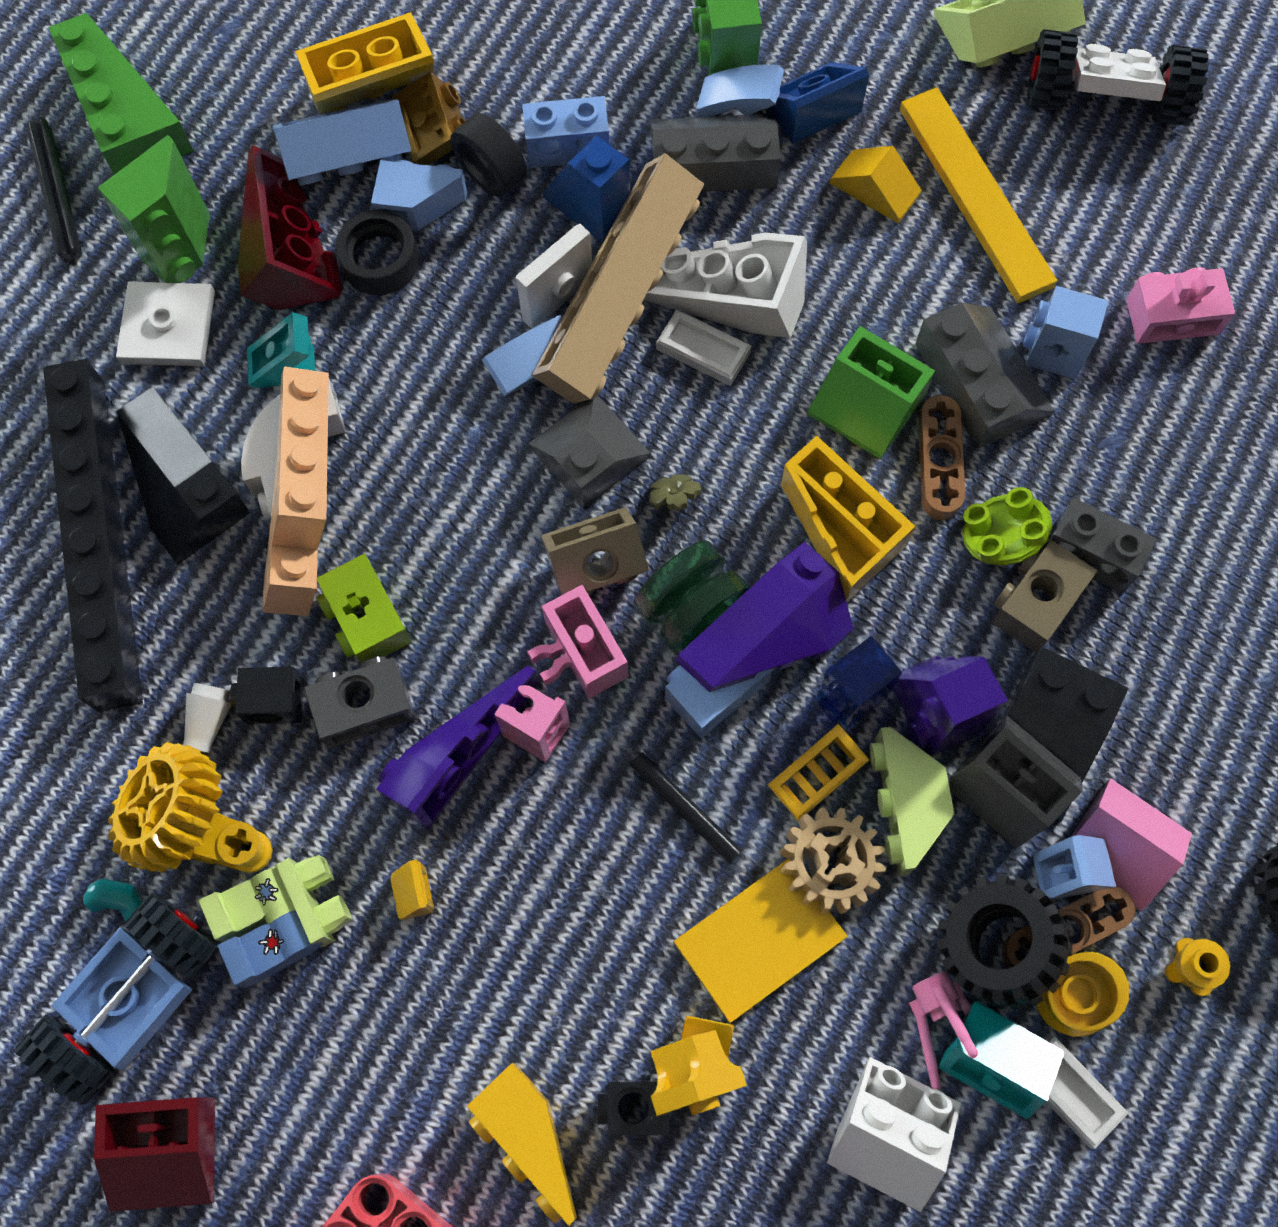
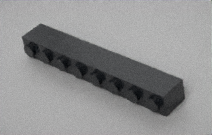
(92, 538)

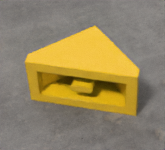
(878, 180)

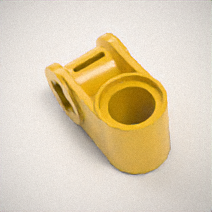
(223, 844)

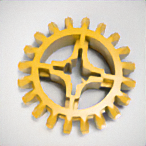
(164, 807)

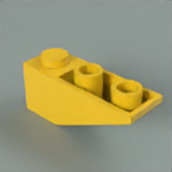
(523, 1125)

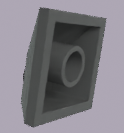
(589, 450)

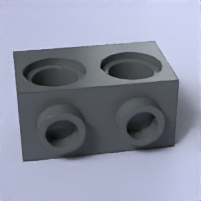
(1103, 543)

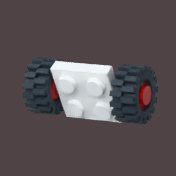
(1172, 87)

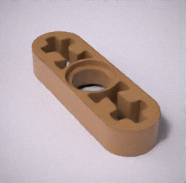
(930, 472)
(1091, 903)

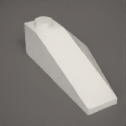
(739, 285)

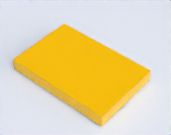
(757, 943)

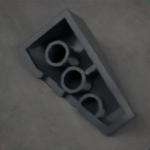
(178, 482)

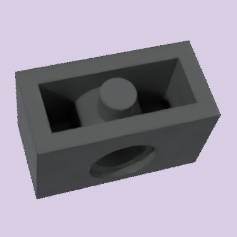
(386, 708)

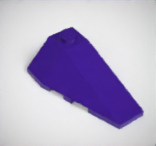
(442, 761)

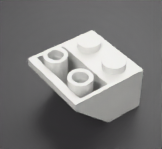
(896, 1135)

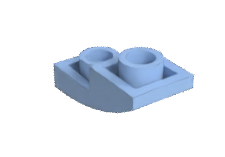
(742, 87)
(517, 359)

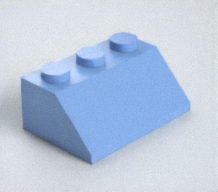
(342, 140)

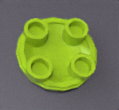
(1006, 528)

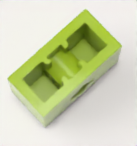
(354, 587)

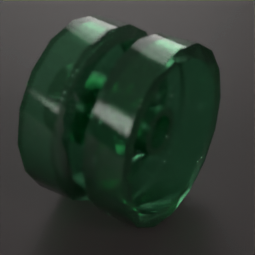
(689, 594)

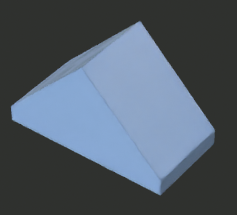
(1074, 867)

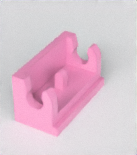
(538, 727)

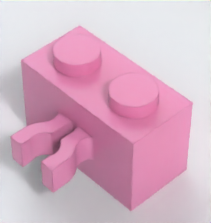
(1180, 305)
(583, 642)

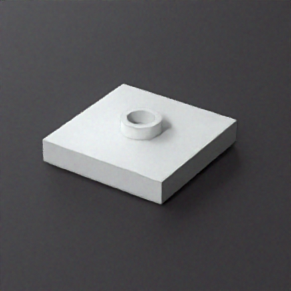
(554, 276)
(165, 324)

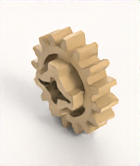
(848, 869)

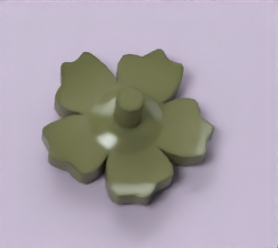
(673, 492)

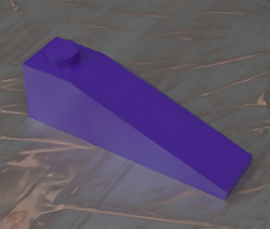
(781, 619)

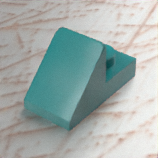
(280, 347)

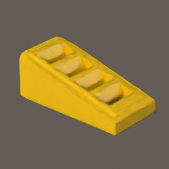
(851, 749)

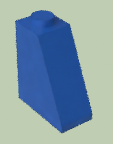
(592, 187)

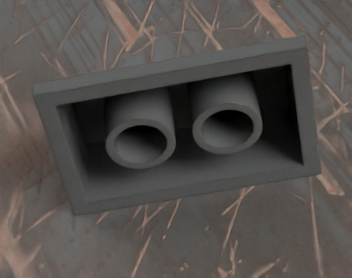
(722, 150)
(981, 372)

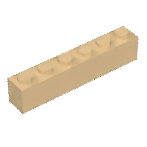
(619, 280)

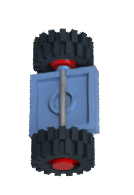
(117, 1001)

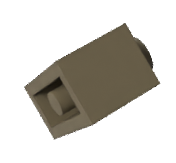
(573, 545)
(1061, 577)

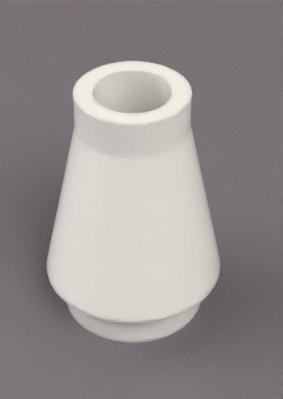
(204, 715)

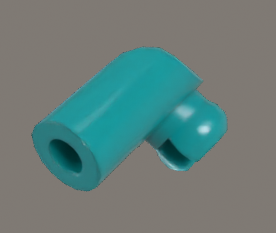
(112, 895)

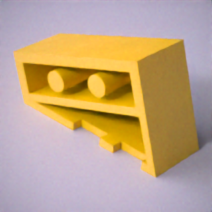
(844, 515)

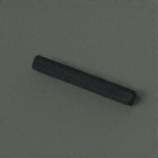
(54, 190)

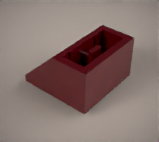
(156, 1153)

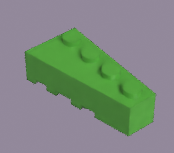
(113, 95)

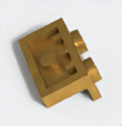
(429, 117)

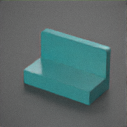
(1010, 1063)

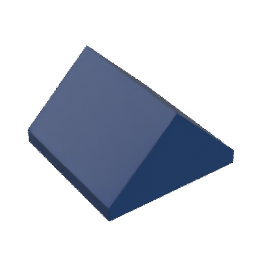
(820, 99)

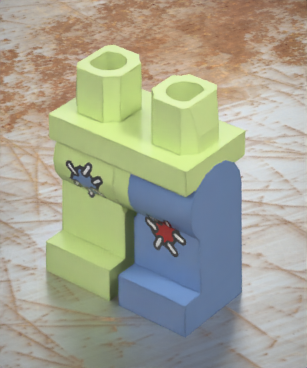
(274, 919)

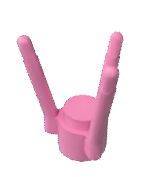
(941, 1000)

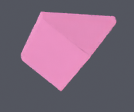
(1140, 841)

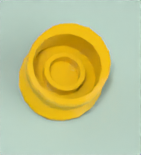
(1088, 997)

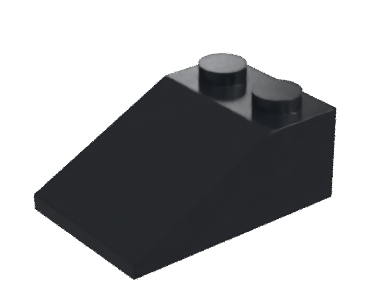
(1066, 709)

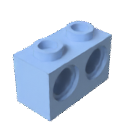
(562, 128)

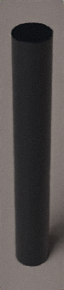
(686, 808)

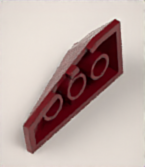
(279, 244)

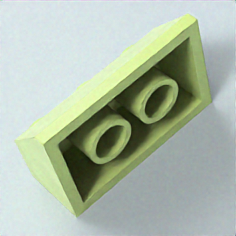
(991, 28)

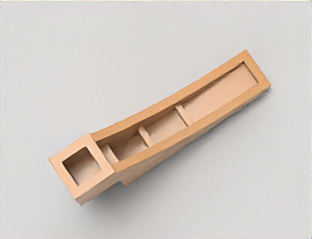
(298, 494)

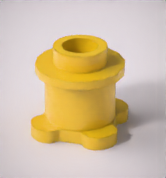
(1187, 970)

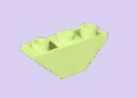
(912, 797)

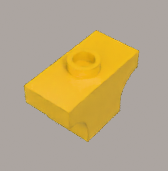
(693, 1074)

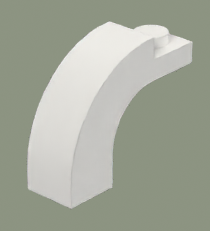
(260, 448)

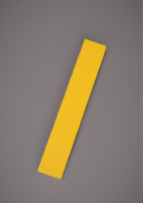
(978, 195)

